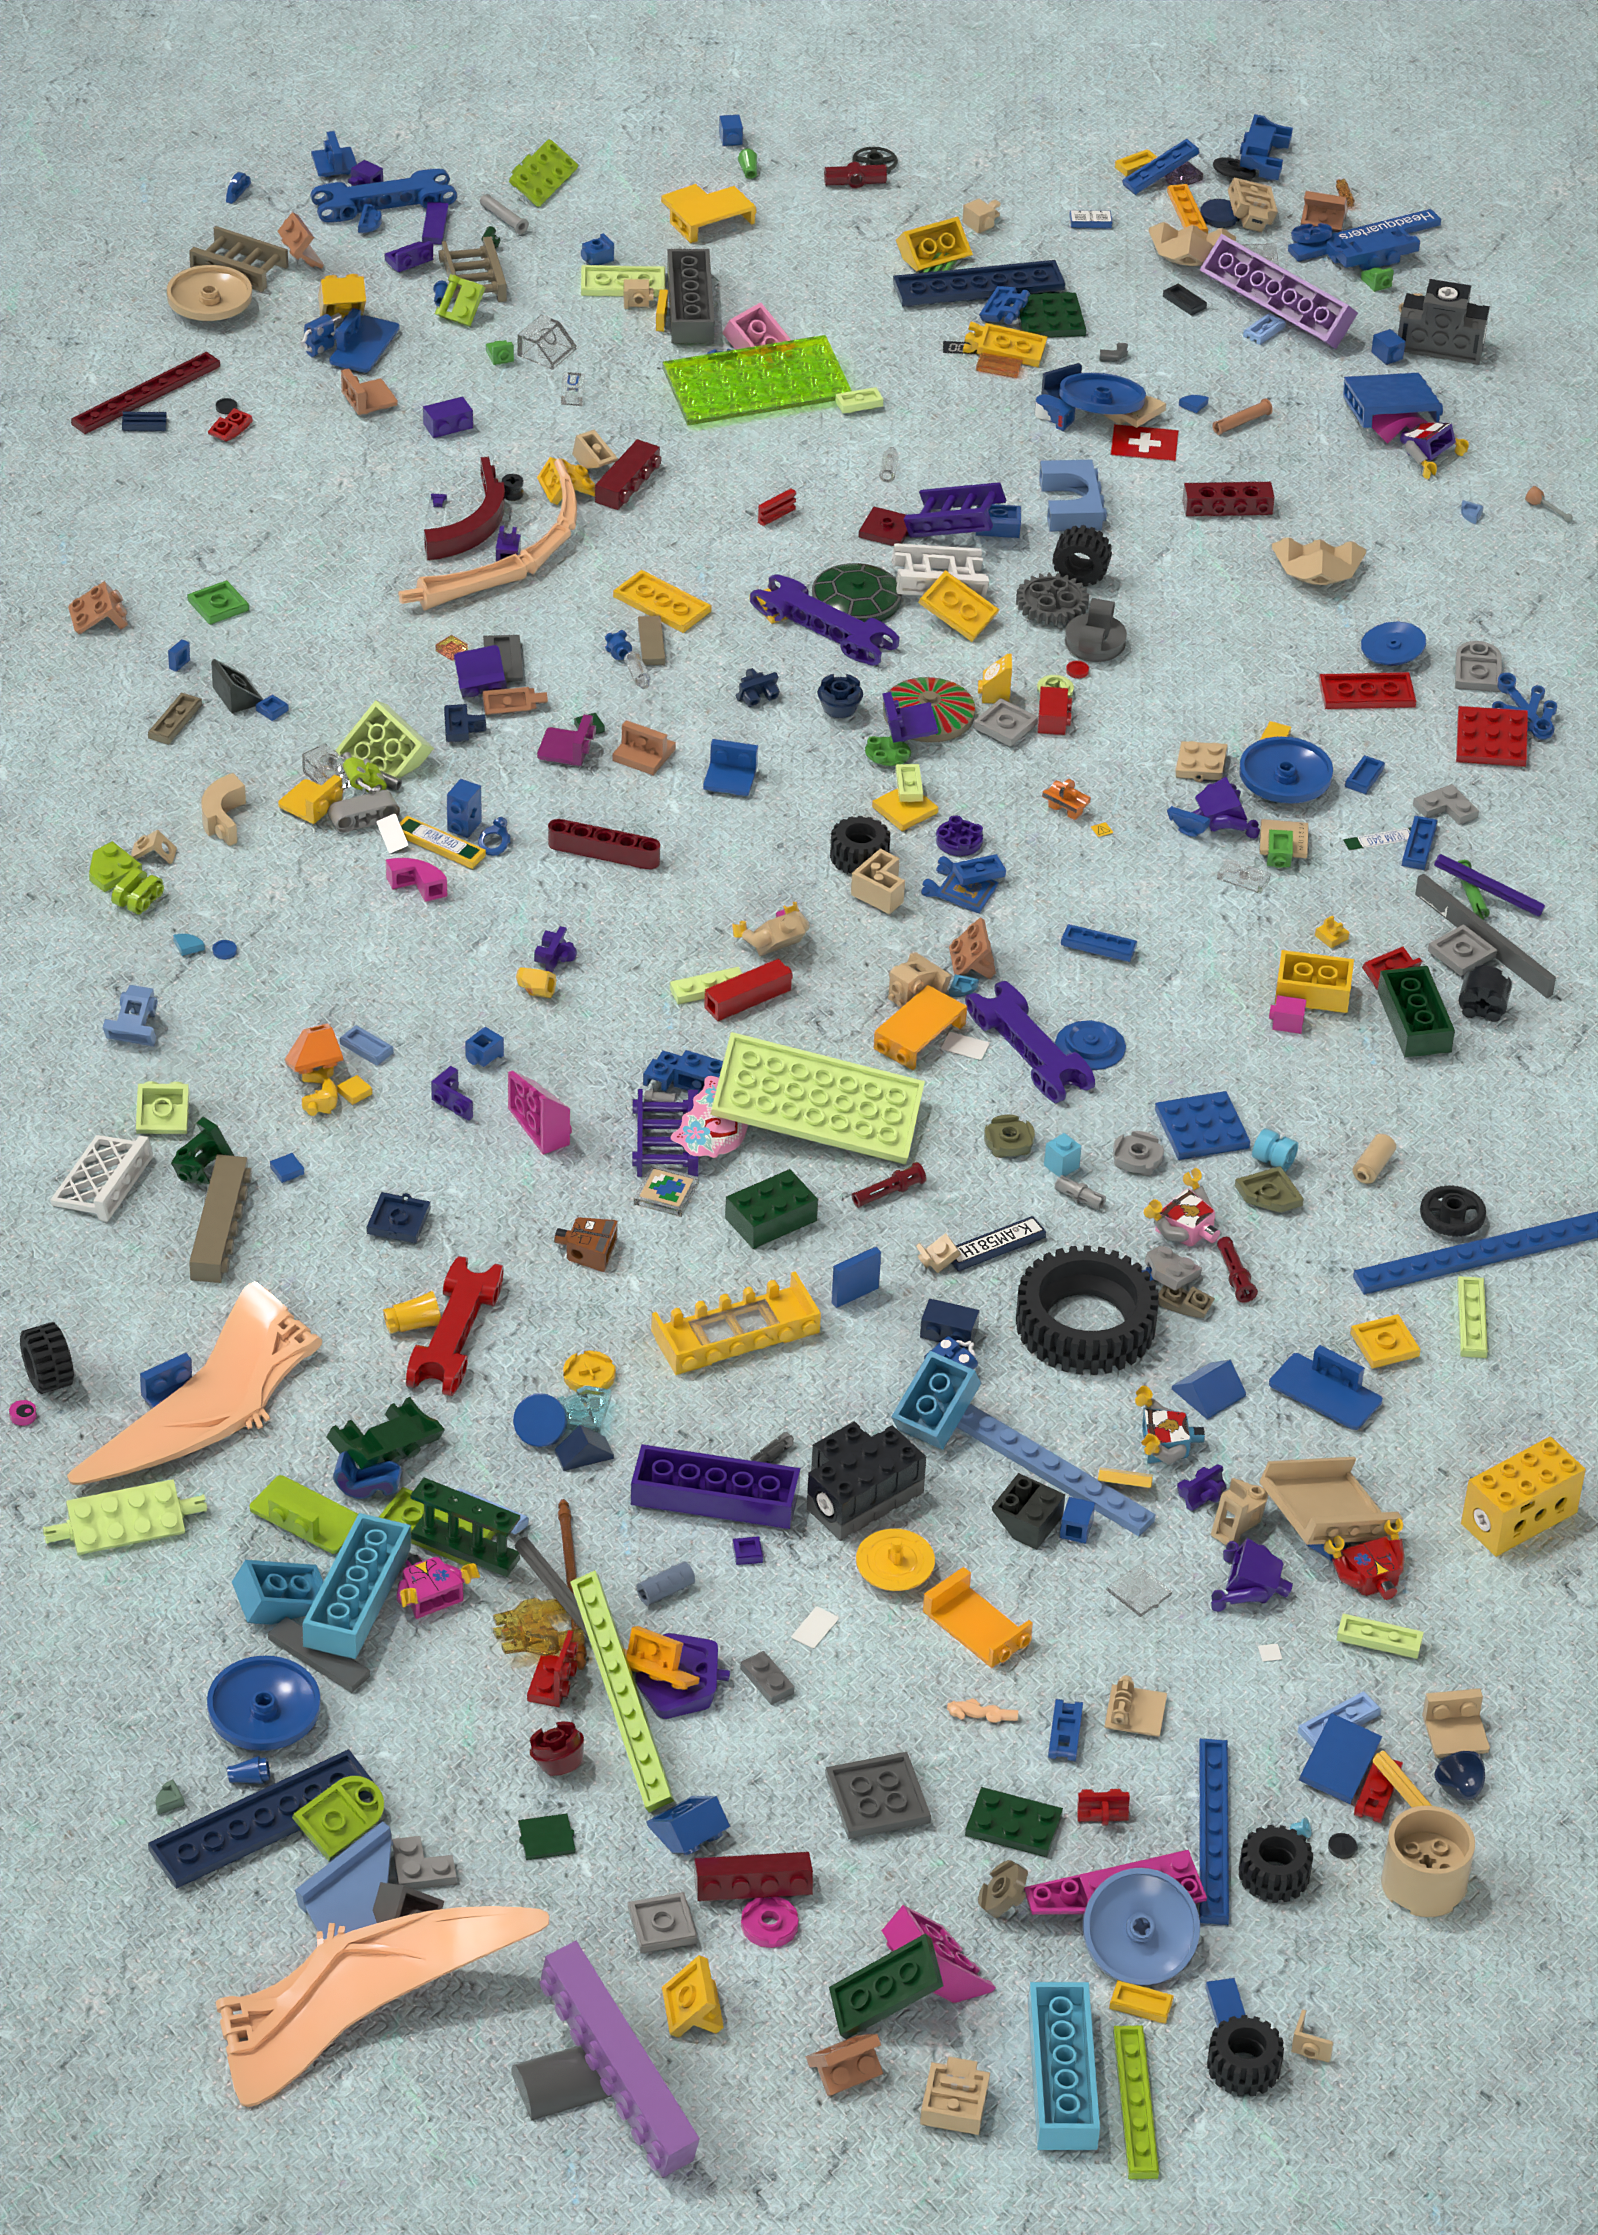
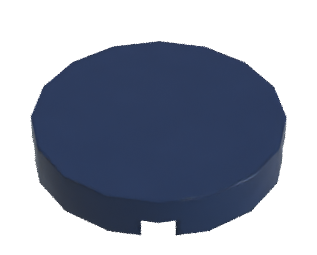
(1219, 213)

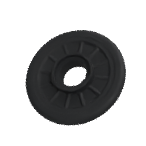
(1231, 168)

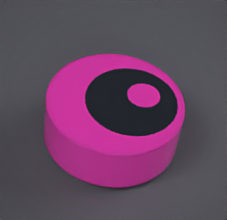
(22, 1412)

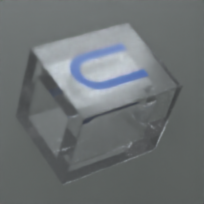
(572, 388)

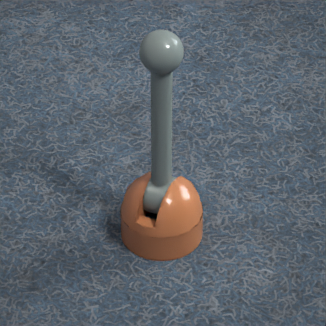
(1536, 496)

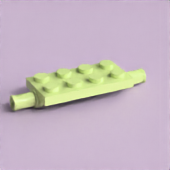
(124, 1517)

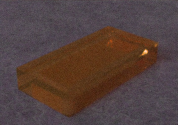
(999, 365)

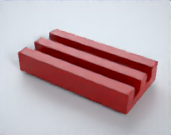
(776, 507)

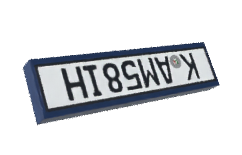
(998, 1242)

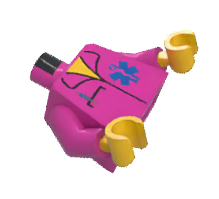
(432, 1584)

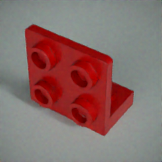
(553, 1673)

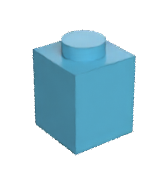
(1062, 1155)

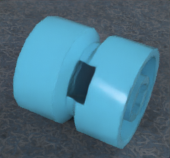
(1272, 1148)

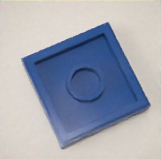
(856, 1277)

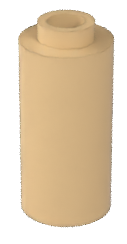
(1374, 1158)

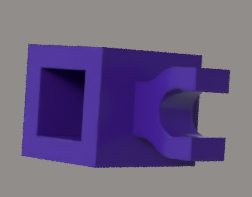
(365, 173)
(507, 543)

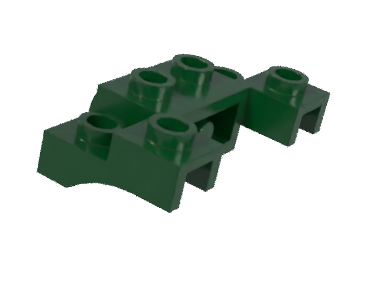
(388, 1441)

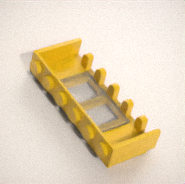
(736, 1327)

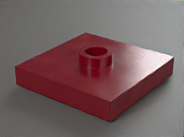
(884, 527)

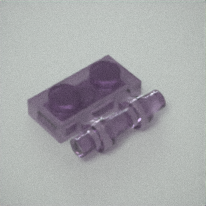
(1185, 174)

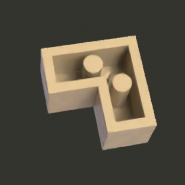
(878, 882)

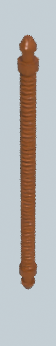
(564, 1517)

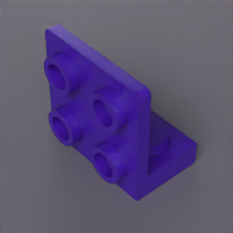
(909, 721)

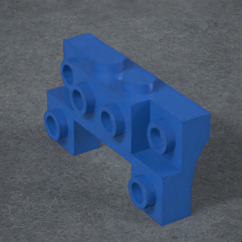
(1258, 145)
(1374, 250)
(686, 1070)

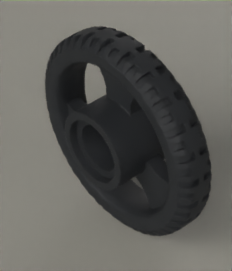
(1452, 1210)

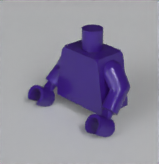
(1222, 806)
(1252, 1577)

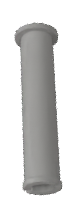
(519, 224)

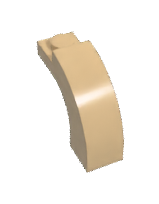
(216, 801)

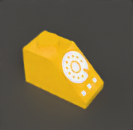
(996, 681)

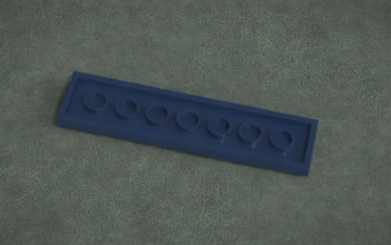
(977, 282)
(248, 1822)

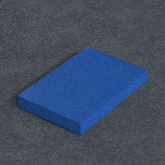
(1340, 1758)

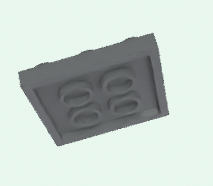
(877, 1795)

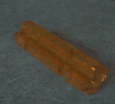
(1344, 191)

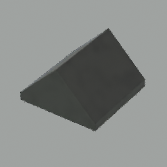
(233, 687)

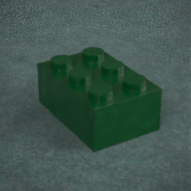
(771, 1208)

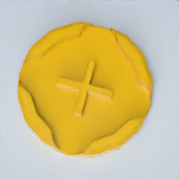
(589, 1370)

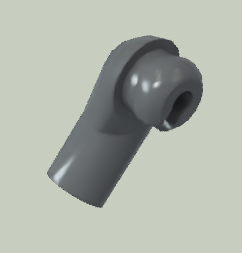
(1114, 355)

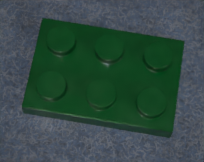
(1014, 1822)

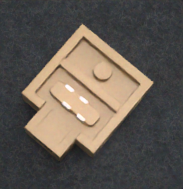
(1252, 203)
(955, 2096)

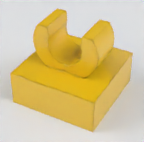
(1332, 932)

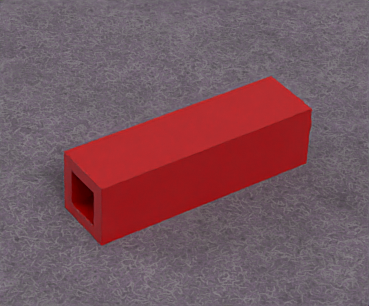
(748, 989)

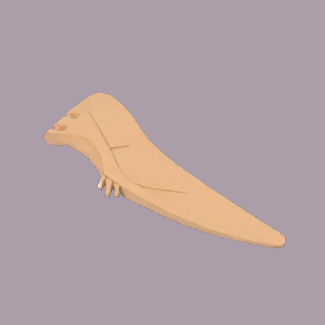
(228, 1393)
(349, 1980)

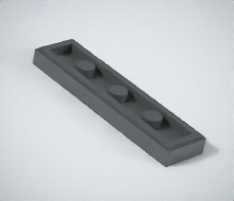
(338, 1668)

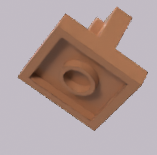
(1324, 209)
(643, 748)
(847, 2063)

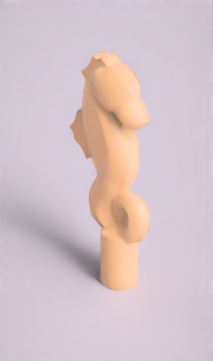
(973, 1709)

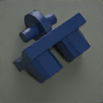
(756, 684)

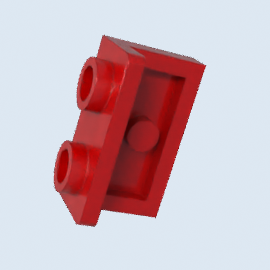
(1394, 959)

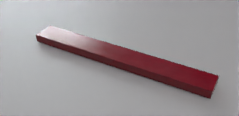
(145, 392)

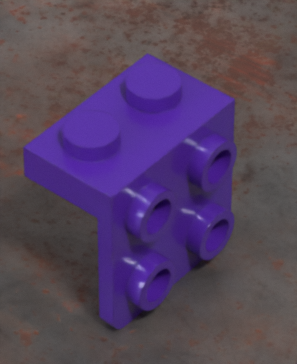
(480, 671)

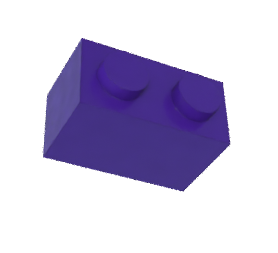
(448, 417)

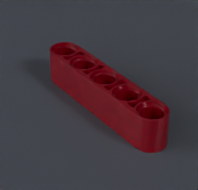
(604, 844)

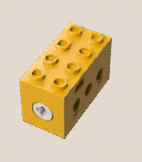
(1523, 1496)

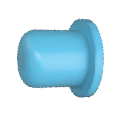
(1303, 1828)

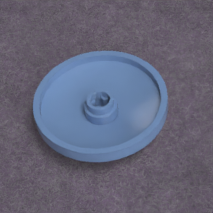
(1141, 1926)

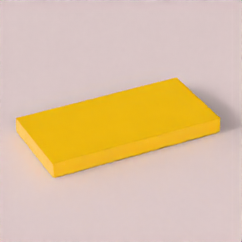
(663, 600)

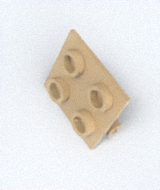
(1135, 1708)

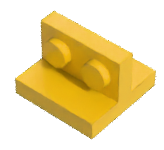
(692, 1999)

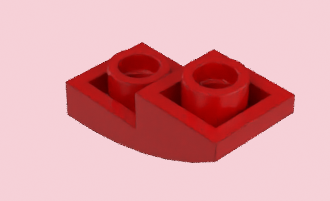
(231, 426)

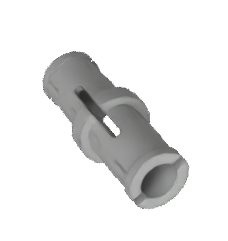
(1080, 1192)

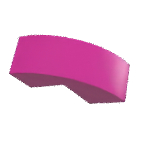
(1389, 425)
(409, 871)

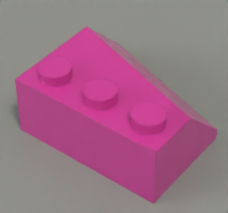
(539, 1113)
(956, 1970)

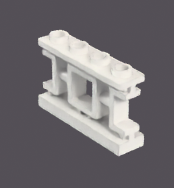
(919, 559)

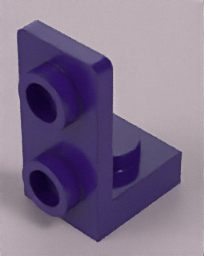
(445, 1093)

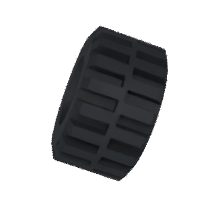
(1086, 542)
(856, 841)
(46, 1357)
(1278, 1846)
(1243, 2074)

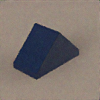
(583, 1449)

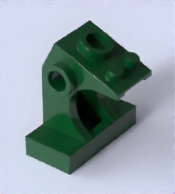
(210, 1143)

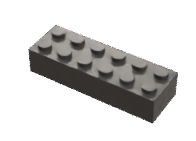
(690, 296)

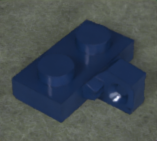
(460, 723)

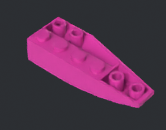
(1073, 1892)

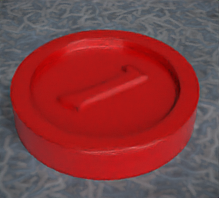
(1077, 669)

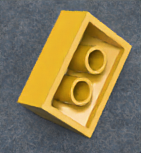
(922, 243)

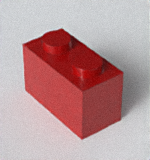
(1053, 710)

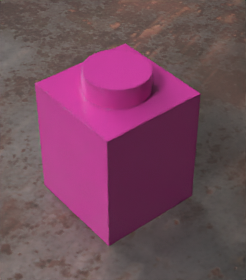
(1288, 1014)

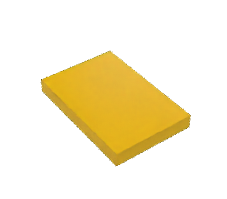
(958, 606)

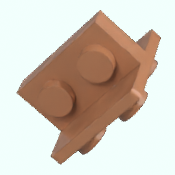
(973, 951)

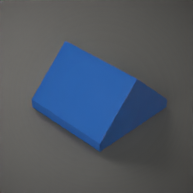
(1005, 521)
(1211, 1388)

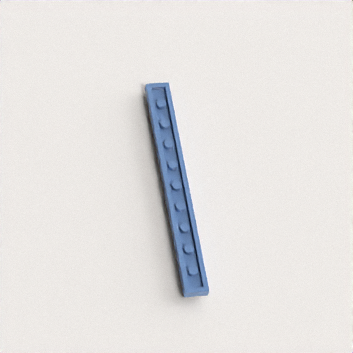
(1055, 1470)

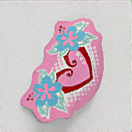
(707, 1134)

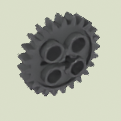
(1061, 604)

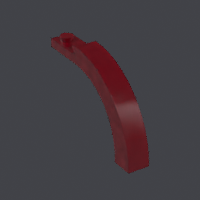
(474, 529)

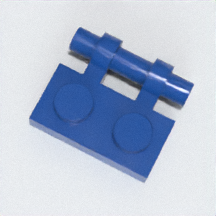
(999, 305)

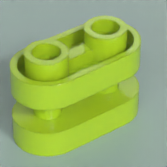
(137, 891)

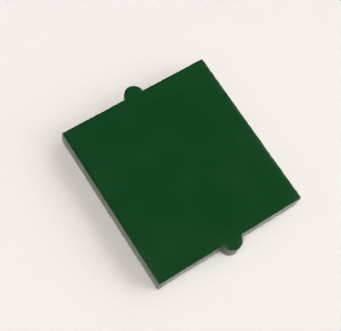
(546, 1836)

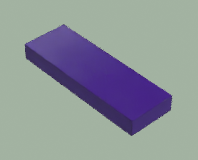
(435, 222)

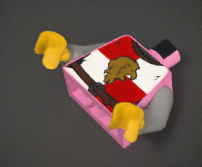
(1187, 1216)

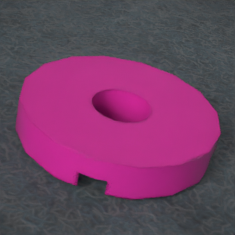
(769, 1934)

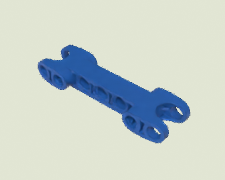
(349, 201)

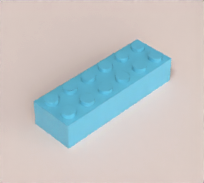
(357, 1586)
(1063, 2066)

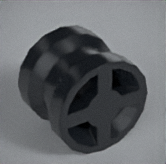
(513, 487)

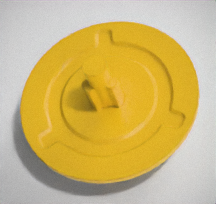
(895, 1559)

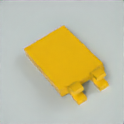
(1006, 343)

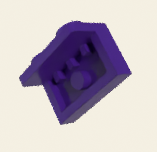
(410, 256)

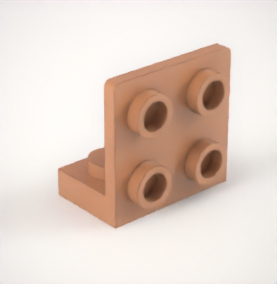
(366, 396)

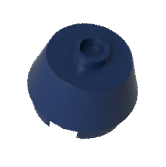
(840, 695)

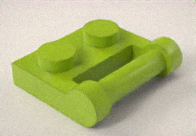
(466, 302)

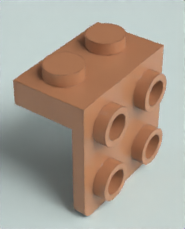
(297, 238)
(95, 606)

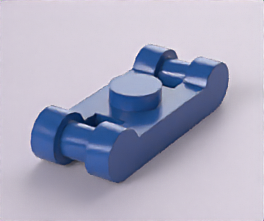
(1065, 1729)

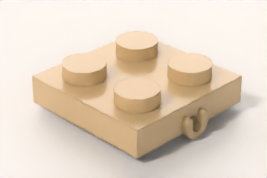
(1201, 759)

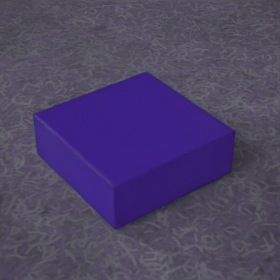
(747, 1550)

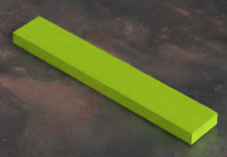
(1135, 2102)

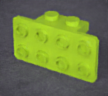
(543, 172)
(304, 1513)

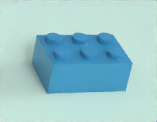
(936, 1400)

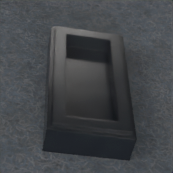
(1184, 299)

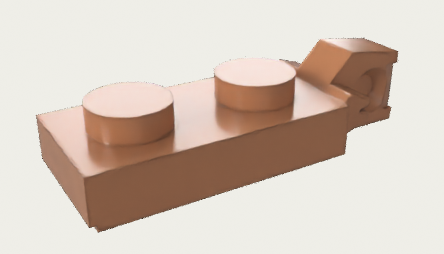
(512, 700)

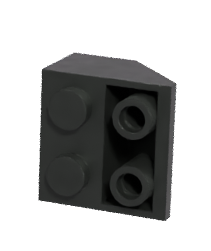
(1029, 1510)

